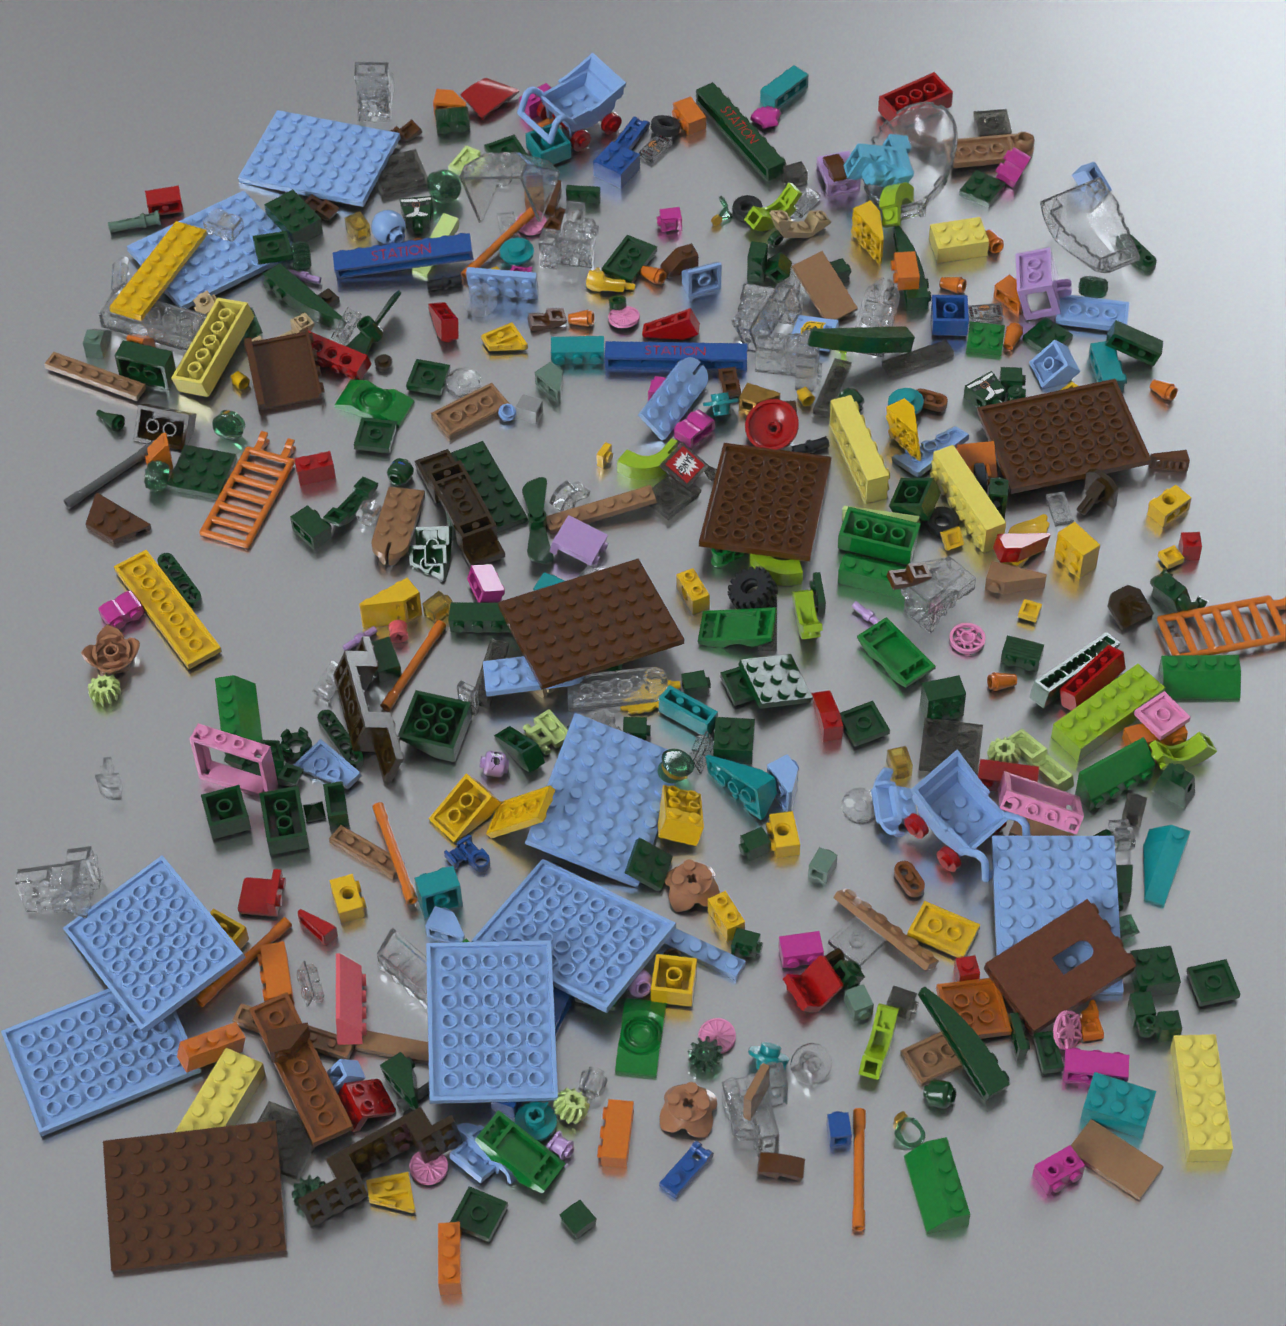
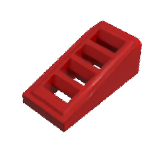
(321, 929)

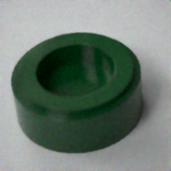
(775, 239)
(617, 302)

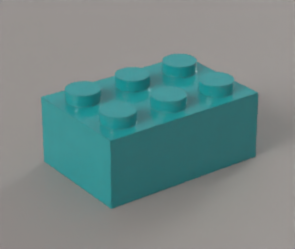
(1118, 1105)

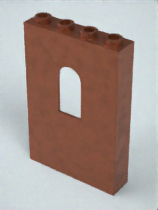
(1035, 983)

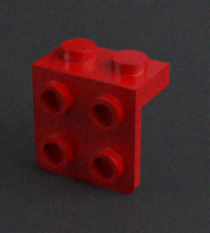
(262, 895)
(814, 986)
(364, 1101)

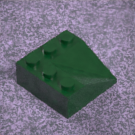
(436, 724)

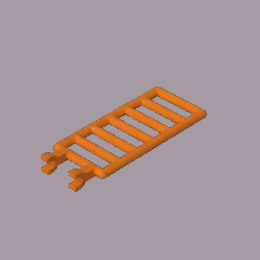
(258, 450)
(1230, 646)

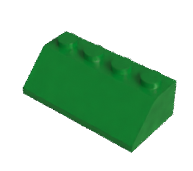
(878, 535)
(867, 574)
(1201, 677)
(238, 707)
(1115, 774)
(937, 1186)

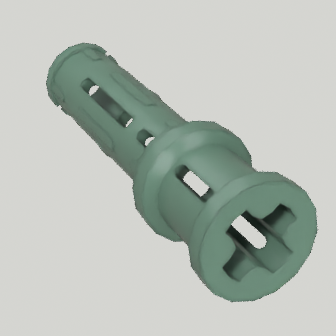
(140, 221)

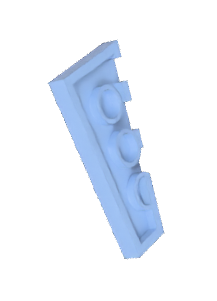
(947, 438)

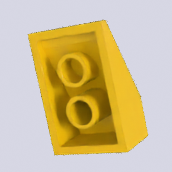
(464, 808)

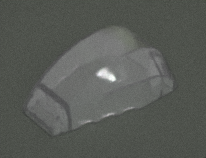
(1090, 226)

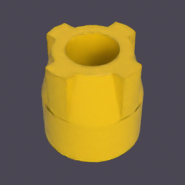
(240, 380)
(805, 396)

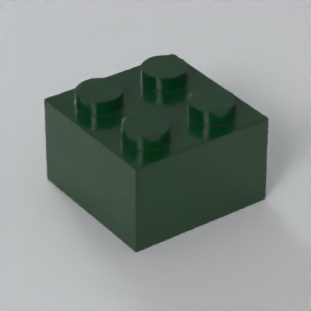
(915, 497)
(943, 698)
(734, 739)
(225, 812)
(1156, 971)

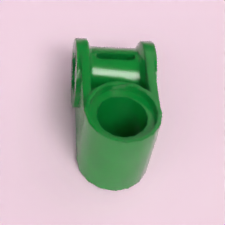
(723, 557)

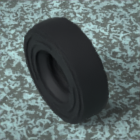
(657, 126)
(746, 200)
(942, 512)

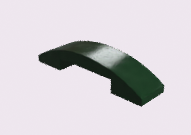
(347, 511)
(286, 776)

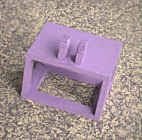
(1037, 274)

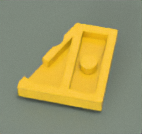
(504, 339)
(392, 1192)

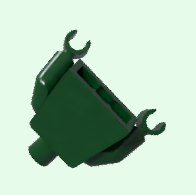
(1173, 593)

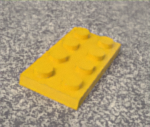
(521, 812)

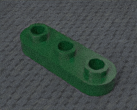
(1147, 260)

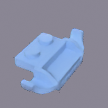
(891, 803)
(472, 1157)

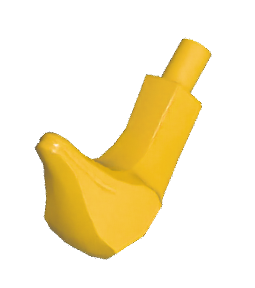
(598, 282)

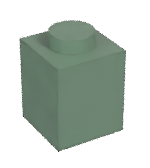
(822, 865)
(859, 1002)

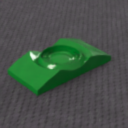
(373, 402)
(737, 626)
(895, 652)
(640, 1038)
(519, 1152)

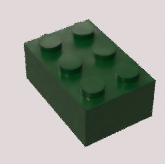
(294, 216)
(146, 364)
(284, 820)

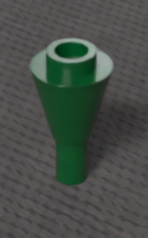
(115, 421)

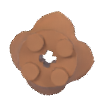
(112, 651)
(682, 893)
(695, 1120)

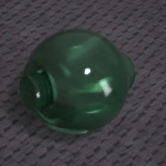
(444, 186)

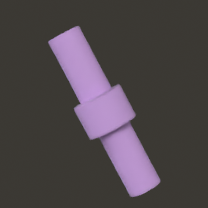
(305, 277)
(867, 614)
(354, 642)

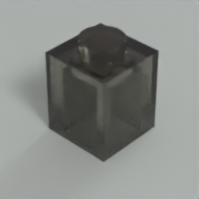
(795, 173)
(1134, 809)
(904, 1000)

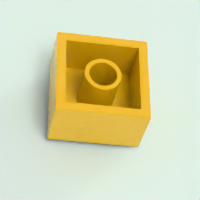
(1077, 550)
(674, 980)

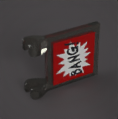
(686, 468)

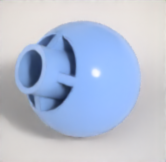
(388, 227)

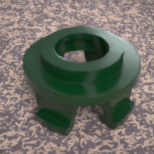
(289, 739)

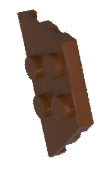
(113, 521)

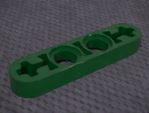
(177, 581)
(338, 740)

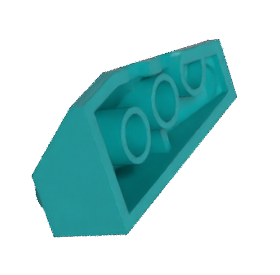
(745, 782)
(1162, 857)

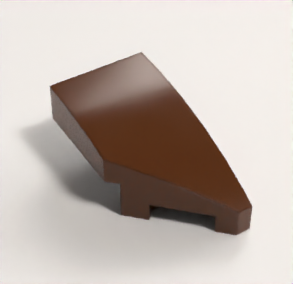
(408, 131)

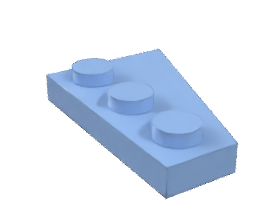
(328, 765)

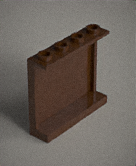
(284, 370)

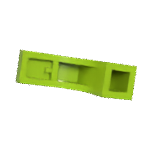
(891, 200)
(760, 219)
(644, 467)
(782, 571)
(805, 614)
(1188, 753)
(879, 1042)

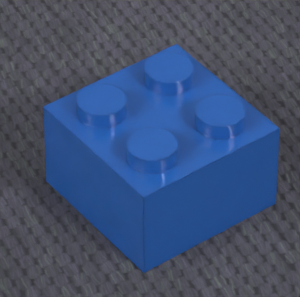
(616, 165)
(949, 315)

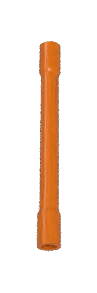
(524, 219)
(393, 695)
(406, 886)
(212, 990)
(858, 1211)

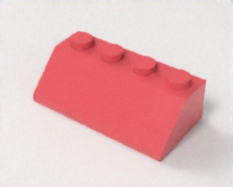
(349, 1001)

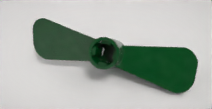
(370, 330)
(538, 544)

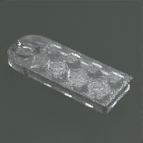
(878, 309)
(617, 689)

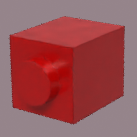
(1190, 546)
(966, 968)

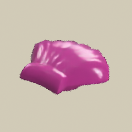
(766, 116)

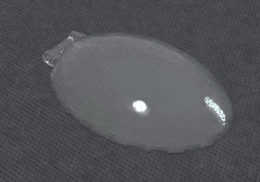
(932, 152)

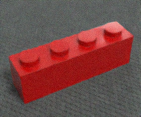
(1093, 677)

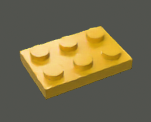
(943, 930)

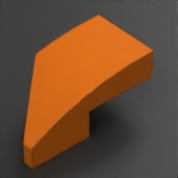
(1090, 1023)

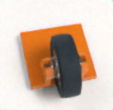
(981, 460)

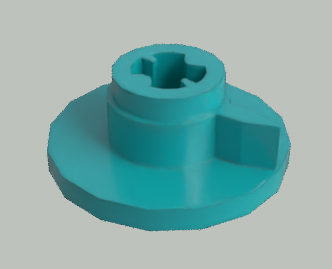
(517, 251)
(911, 395)
(720, 403)
(768, 1053)
(537, 1120)

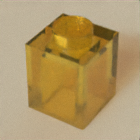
(357, 226)
(437, 607)
(900, 762)

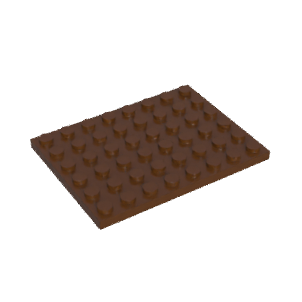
(1063, 435)
(765, 502)
(590, 623)
(194, 1196)

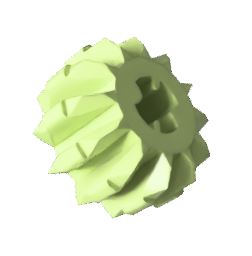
(104, 689)
(1004, 750)
(571, 1106)

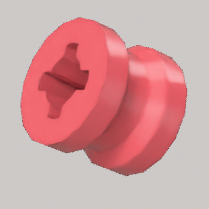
(398, 631)

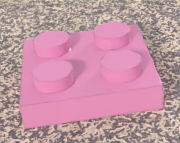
(1162, 715)

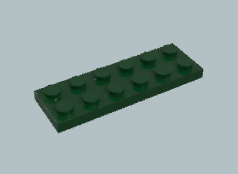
(491, 486)

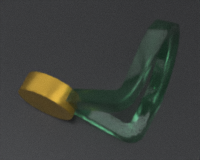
(717, 219)
(903, 1117)

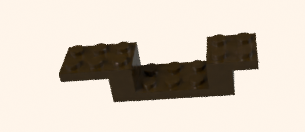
(473, 523)
(366, 729)
(371, 1151)

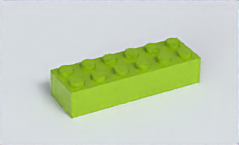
(1105, 712)

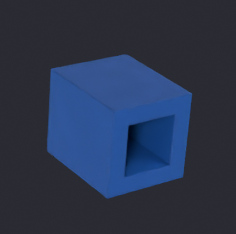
(839, 1129)

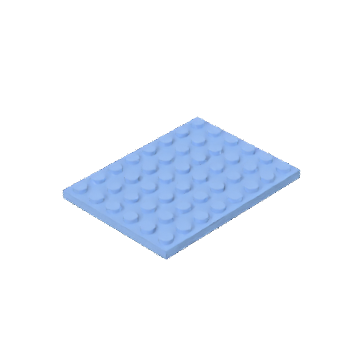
(319, 158)
(216, 262)
(601, 798)
(1047, 877)
(594, 934)
(154, 944)
(491, 1022)
(91, 1059)

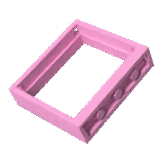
(228, 776)
(1040, 802)

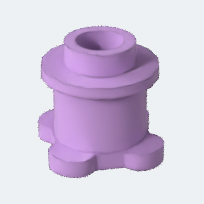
(561, 1146)

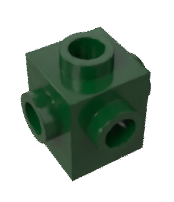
(849, 973)

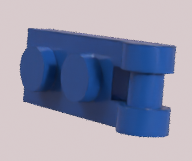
(632, 132)
(686, 1170)

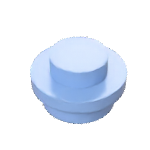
(507, 412)

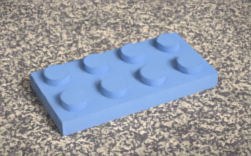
(505, 281)
(1091, 312)

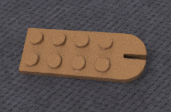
(991, 149)
(397, 523)

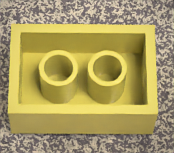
(958, 240)

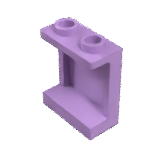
(838, 187)
(580, 541)

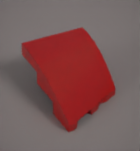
(487, 96)

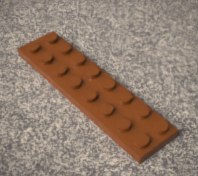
(304, 1075)

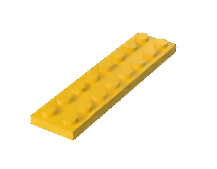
(158, 271)
(167, 609)

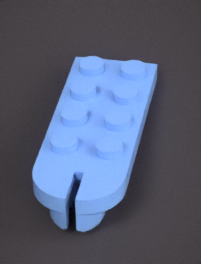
(674, 397)
(513, 676)

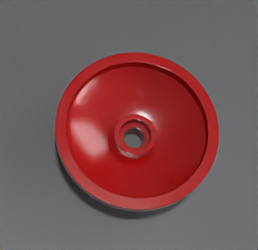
(768, 415)

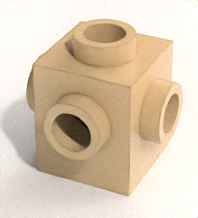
(204, 302)

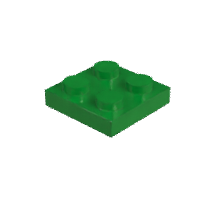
(985, 338)

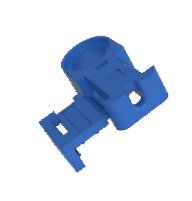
(468, 851)

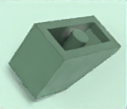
(96, 342)
(550, 380)

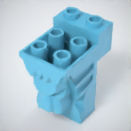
(881, 164)

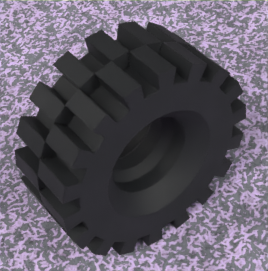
(745, 581)

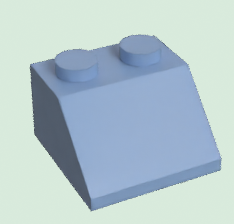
(702, 279)
(1054, 365)
(786, 776)

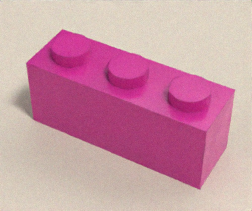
(1081, 1065)

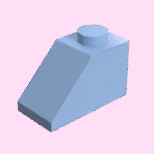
(1087, 173)
(444, 926)
(344, 1072)

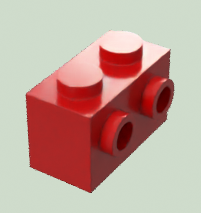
(164, 200)
(315, 468)

